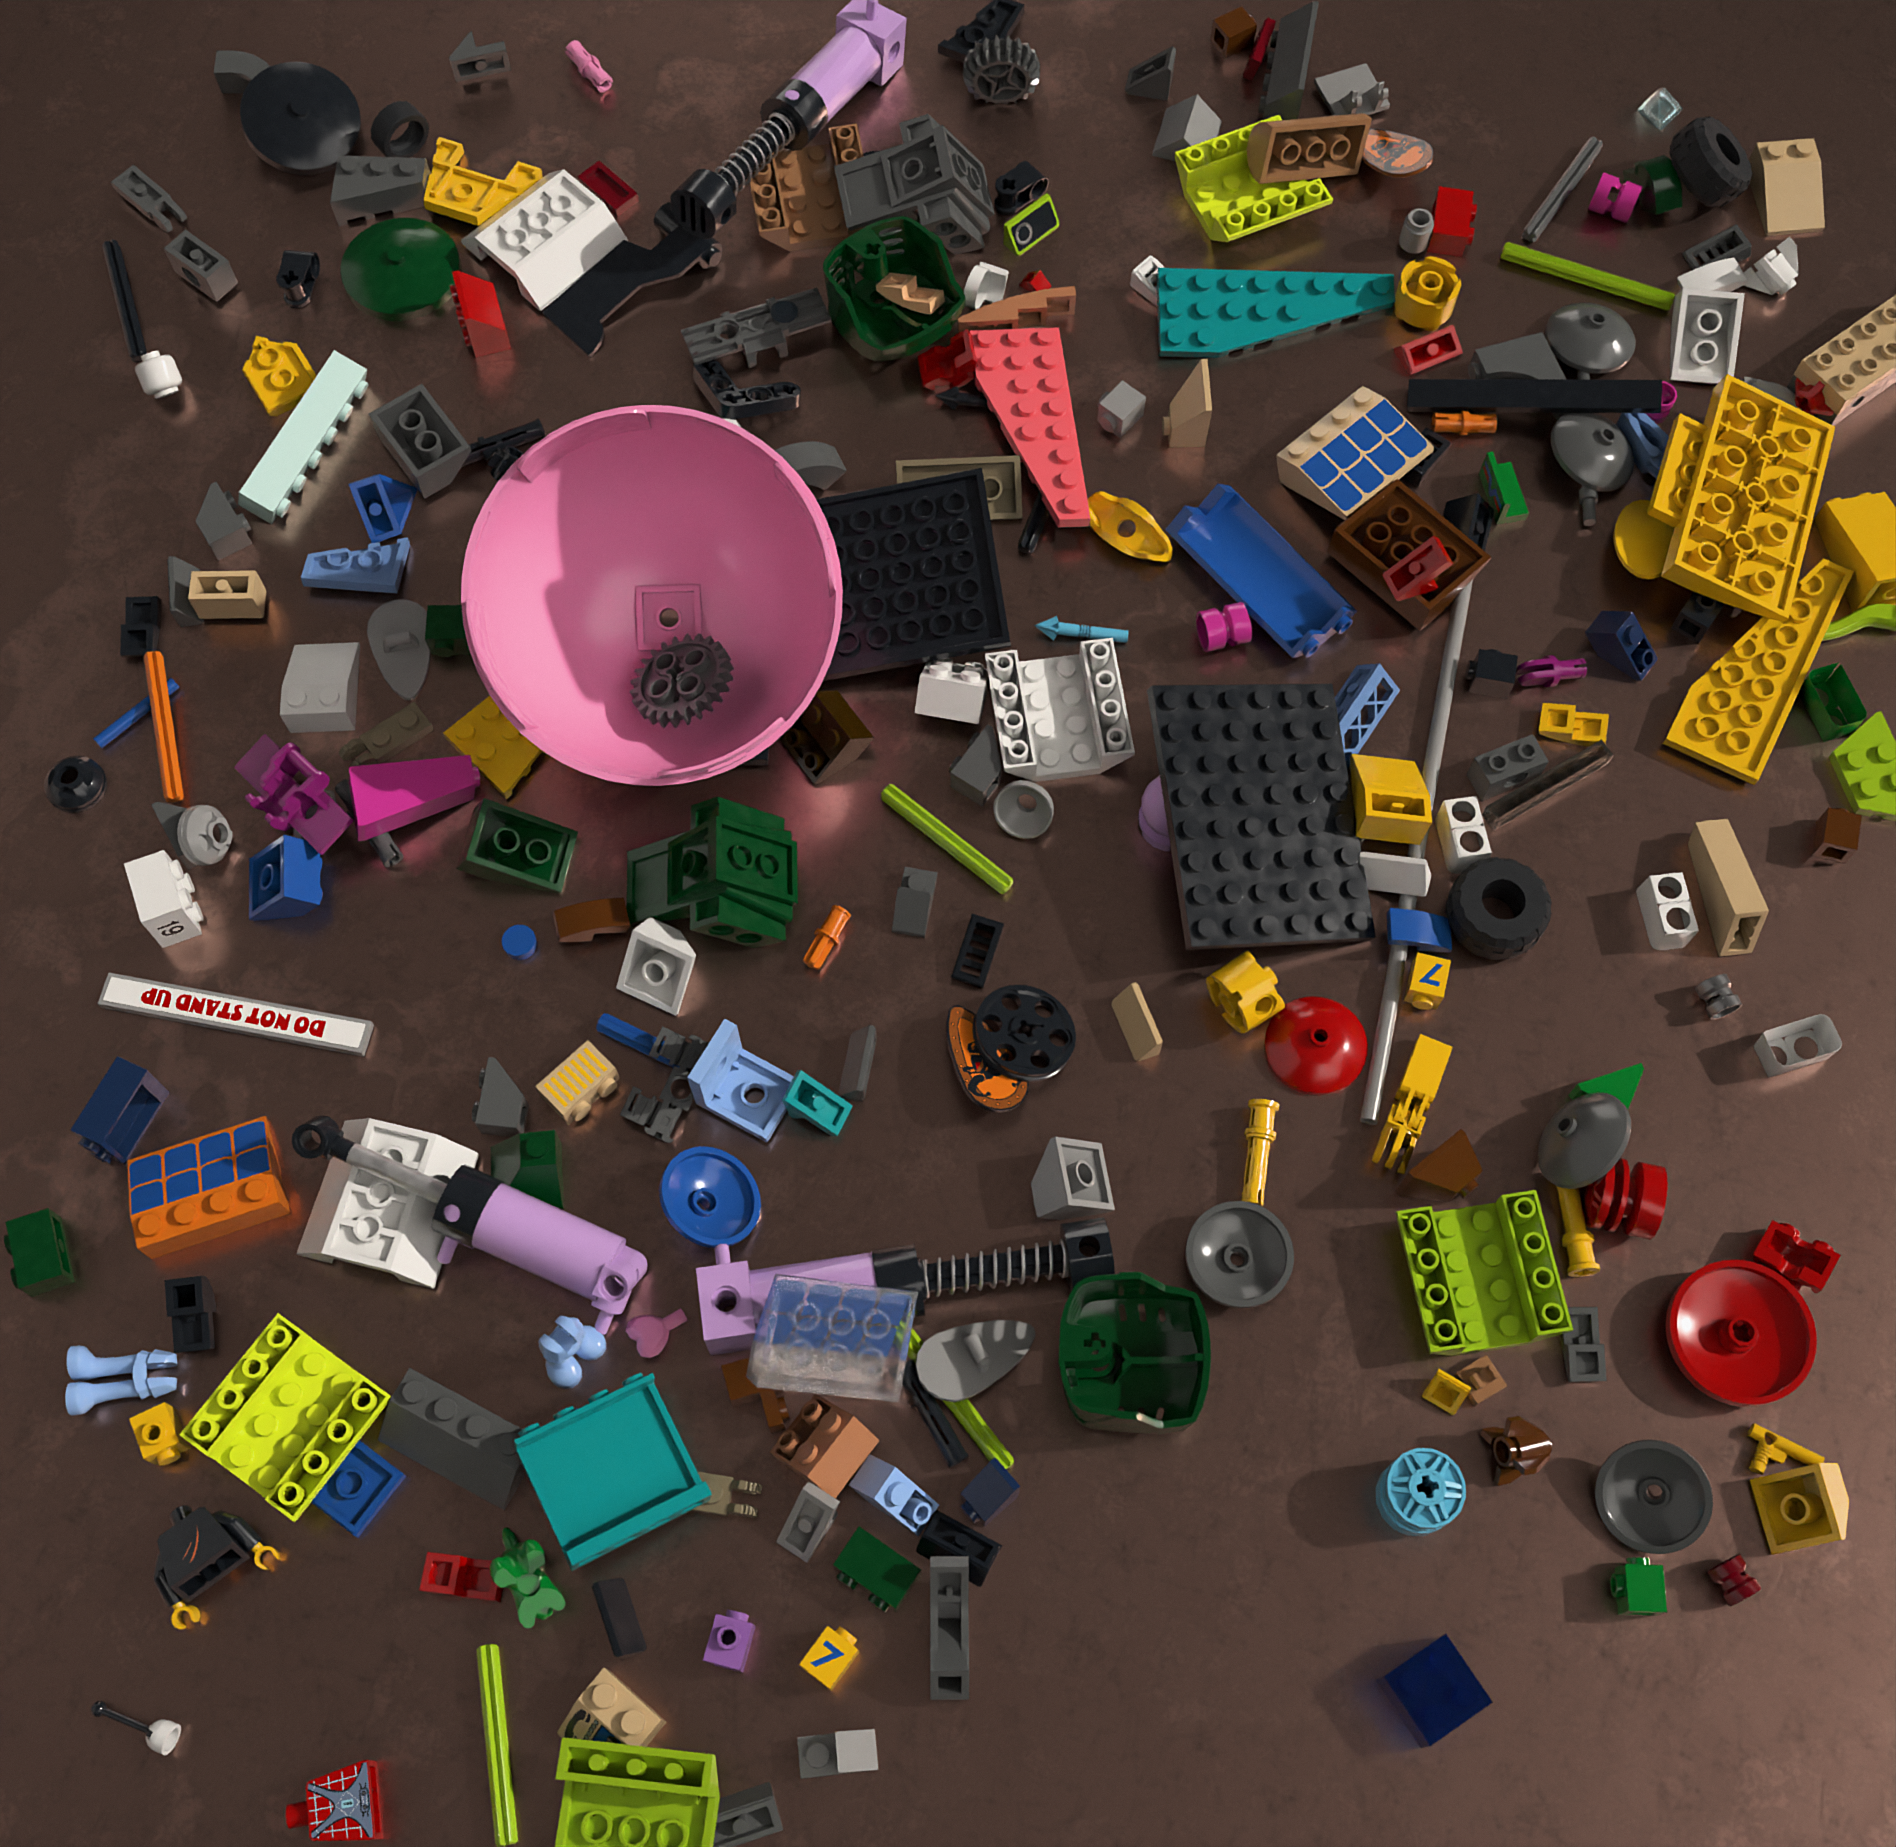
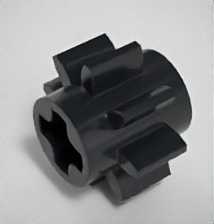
(503, 460)

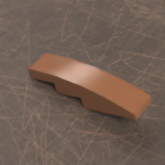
(1021, 310)

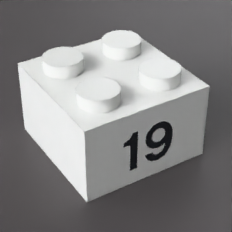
(164, 898)

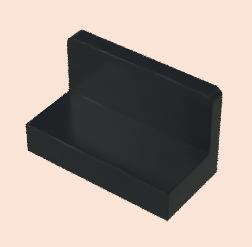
(1472, 517)

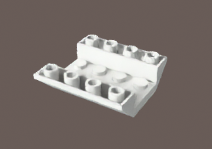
(548, 237)
(1060, 712)
(378, 1222)

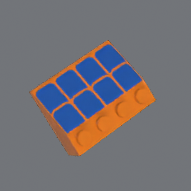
(205, 1188)

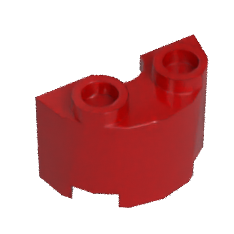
(949, 364)
(1794, 1258)

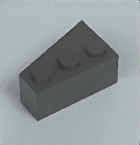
(377, 185)

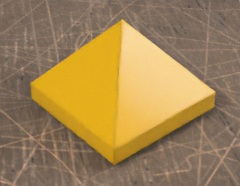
(1446, 1392)

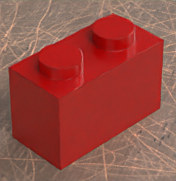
(1452, 218)

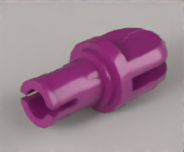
(1549, 671)

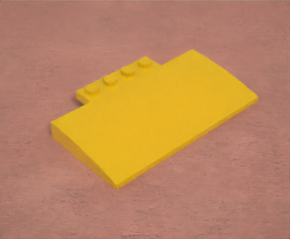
(1741, 497)

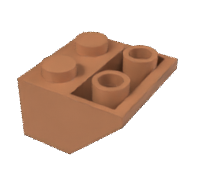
(824, 1445)

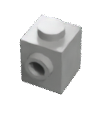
(1120, 408)

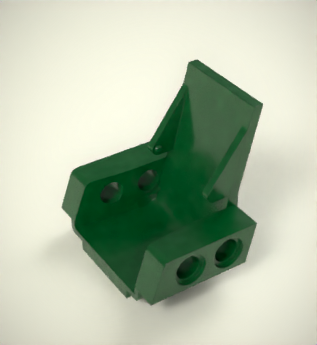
(725, 874)

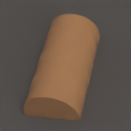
(1307, 147)

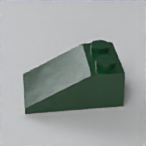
(516, 848)

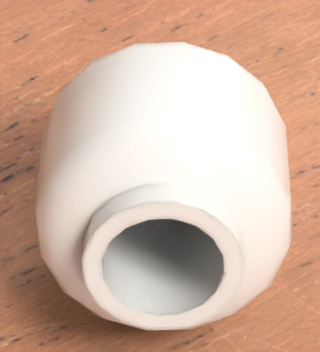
(158, 374)

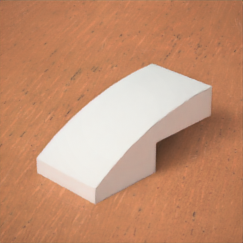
(1716, 276)

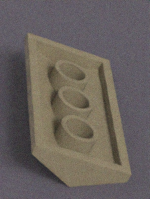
(1000, 474)

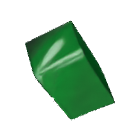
(1840, 693)

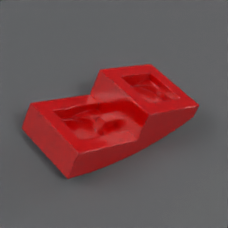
(459, 1577)

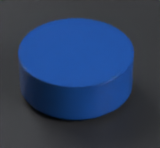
(519, 942)

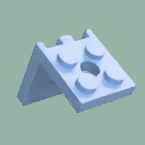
(726, 1075)

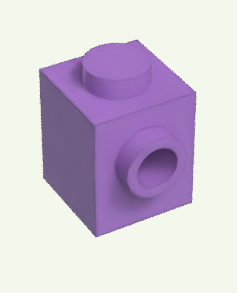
(729, 1641)

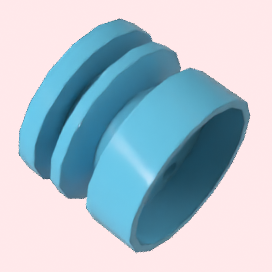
(1411, 1510)

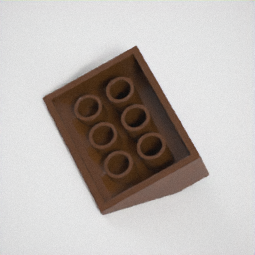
(1389, 531)

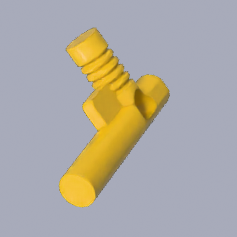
(1777, 1450)

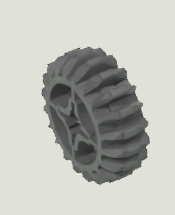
(1001, 70)

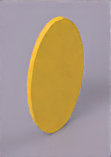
(1641, 540)

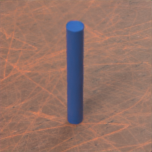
(129, 718)

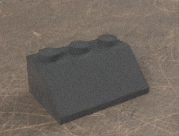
(421, 439)

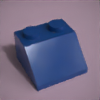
(284, 880)

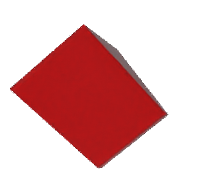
(1035, 281)

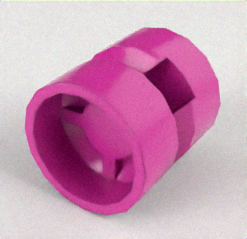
(1625, 201)
(1228, 626)

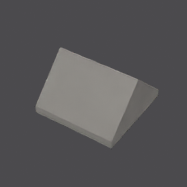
(1185, 126)

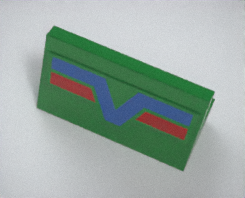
(1502, 491)

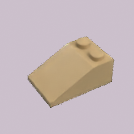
(1788, 186)

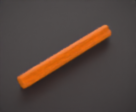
(163, 727)

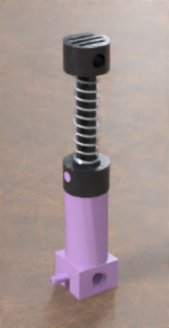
(865, 48)
(892, 1268)

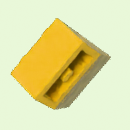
(1389, 799)

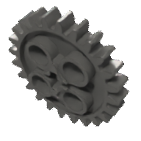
(681, 680)

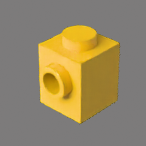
(158, 1434)

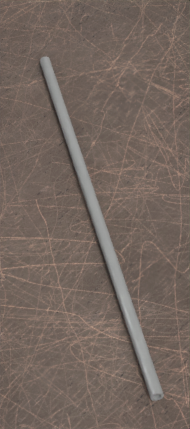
(1430, 775)

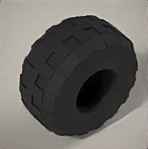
(1710, 161)
(1515, 886)

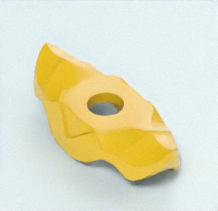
(1148, 540)

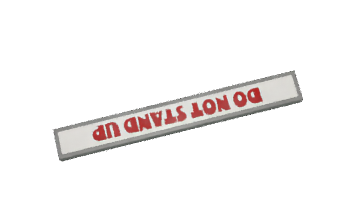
(236, 1014)

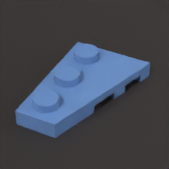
(361, 570)

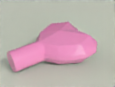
(653, 1332)

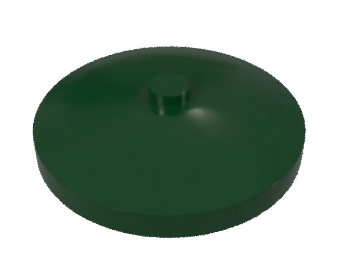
(400, 269)

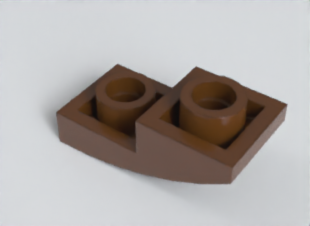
(585, 919)

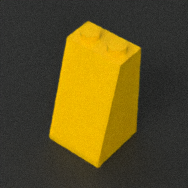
(1863, 539)

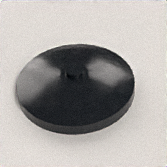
(300, 118)

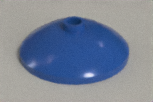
(720, 1186)

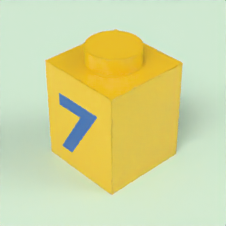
(1427, 981)
(830, 1656)

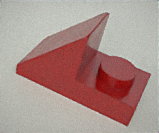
(1417, 570)

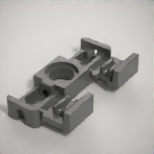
(653, 1112)

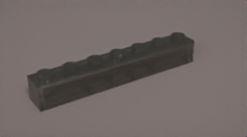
(1547, 785)

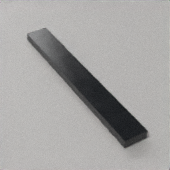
(1534, 395)

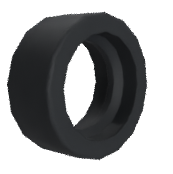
(389, 120)

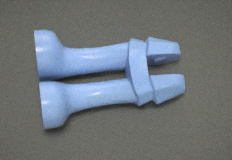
(566, 1340)
(85, 1366)

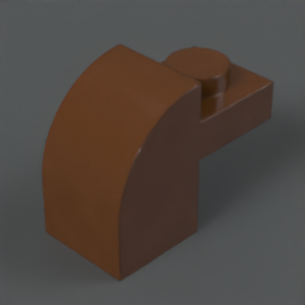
(743, 1391)

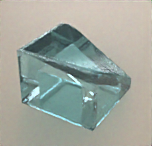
(1660, 108)

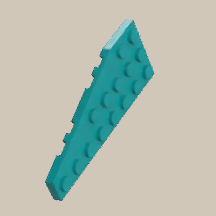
(1235, 309)

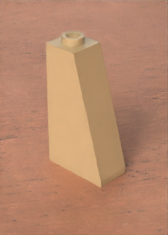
(1727, 887)

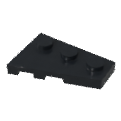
(994, 19)

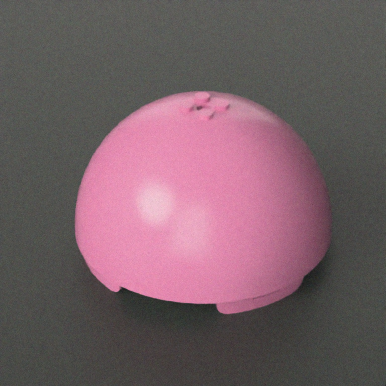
(607, 535)

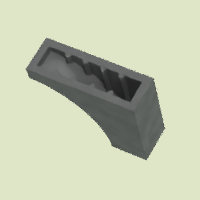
(1517, 359)

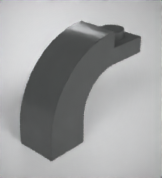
(236, 70)
(814, 462)
(949, 1627)

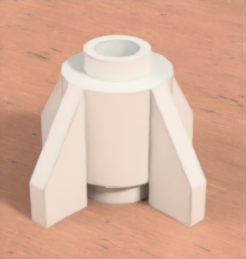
(1775, 270)

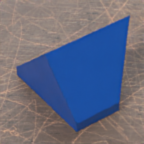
(383, 505)

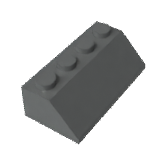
(1288, 64)
(453, 1438)

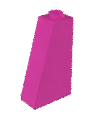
(408, 791)

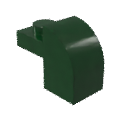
(1660, 184)

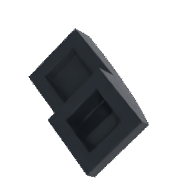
(141, 626)

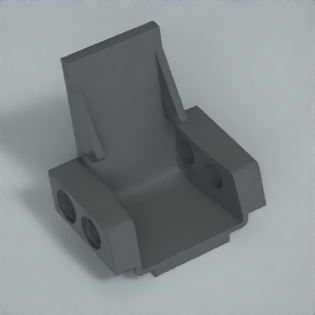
(925, 174)

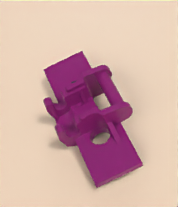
(284, 800)

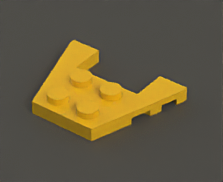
(470, 194)

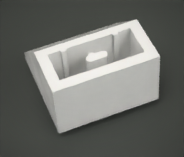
(952, 690)

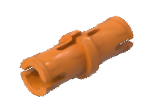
(1464, 423)

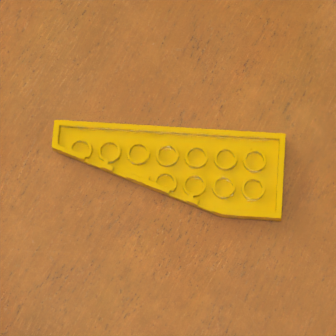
(1746, 695)

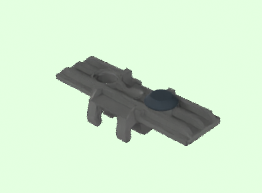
(756, 328)

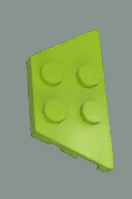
(1868, 769)

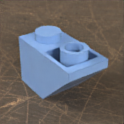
(894, 1494)

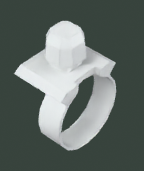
(985, 284)

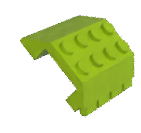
(635, 1796)

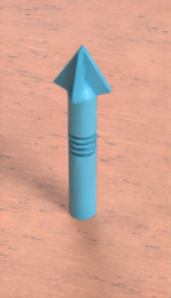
(1053, 627)

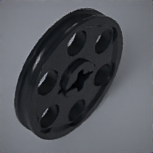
(1019, 1044)

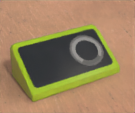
(1030, 225)

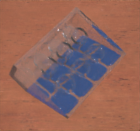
(832, 1338)

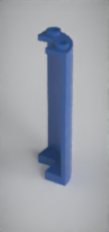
(1262, 571)

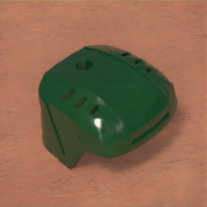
(887, 329)
(1149, 1361)

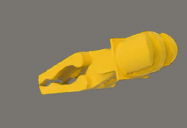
(1417, 1089)

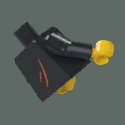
(200, 1553)

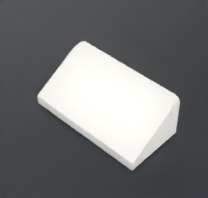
(1396, 873)

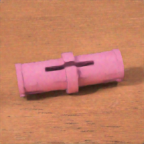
(588, 66)

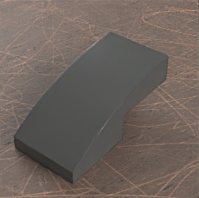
(1582, 1348)

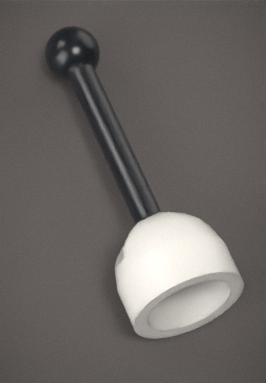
(160, 1735)

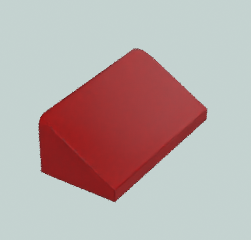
(1429, 350)

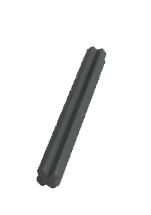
(1562, 189)

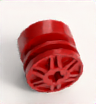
(1631, 1197)

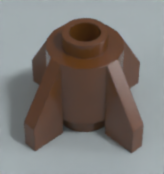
(1518, 1448)

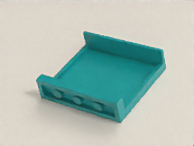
(610, 1470)

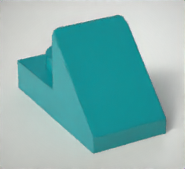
(815, 1103)

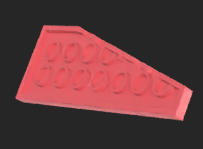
(1030, 395)

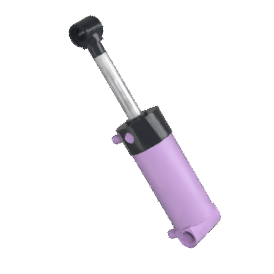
(501, 1222)

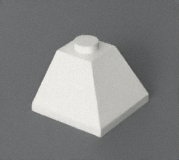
(657, 965)

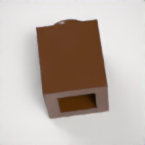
(1233, 32)
(1837, 835)

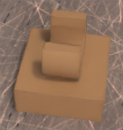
(1482, 1379)

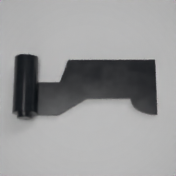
(624, 272)

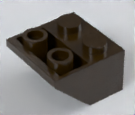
(826, 736)

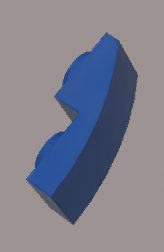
(1419, 929)

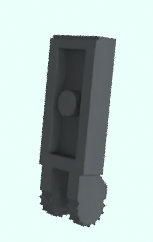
(147, 197)

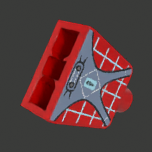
(341, 1805)

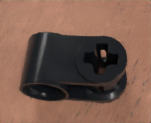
(1019, 188)
(298, 276)

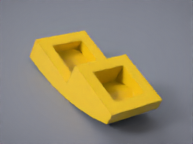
(1566, 725)

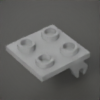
(1353, 91)

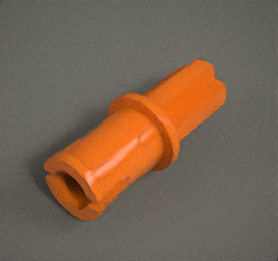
(826, 937)

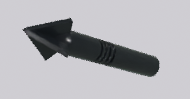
(953, 398)

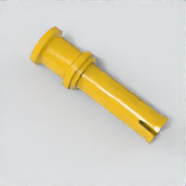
(1259, 1137)
(1576, 1237)

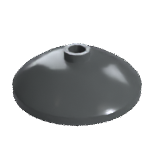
(1590, 337)
(1592, 450)
(1584, 1140)
(1242, 1231)
(1648, 1521)

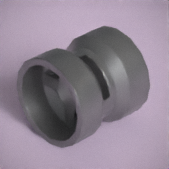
(1718, 996)

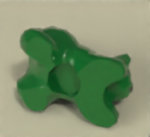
(523, 1573)

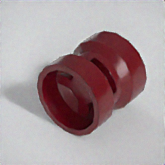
(1735, 1582)

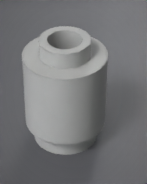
(1416, 231)

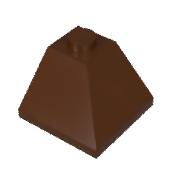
(1444, 1172)

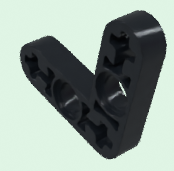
(743, 402)

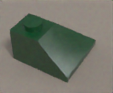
(531, 1165)

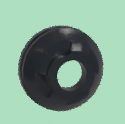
(80, 794)

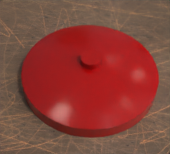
(1741, 1333)

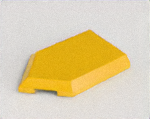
(278, 374)

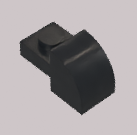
(191, 1308)

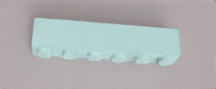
(303, 437)

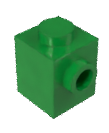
(1639, 1588)

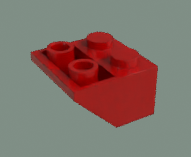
(480, 314)

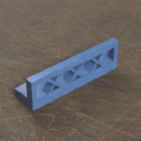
(1356, 692)

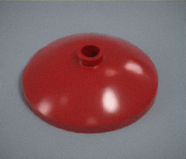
(1310, 1064)

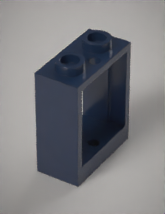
(119, 1111)

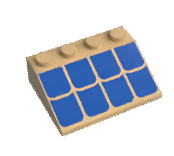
(1352, 454)

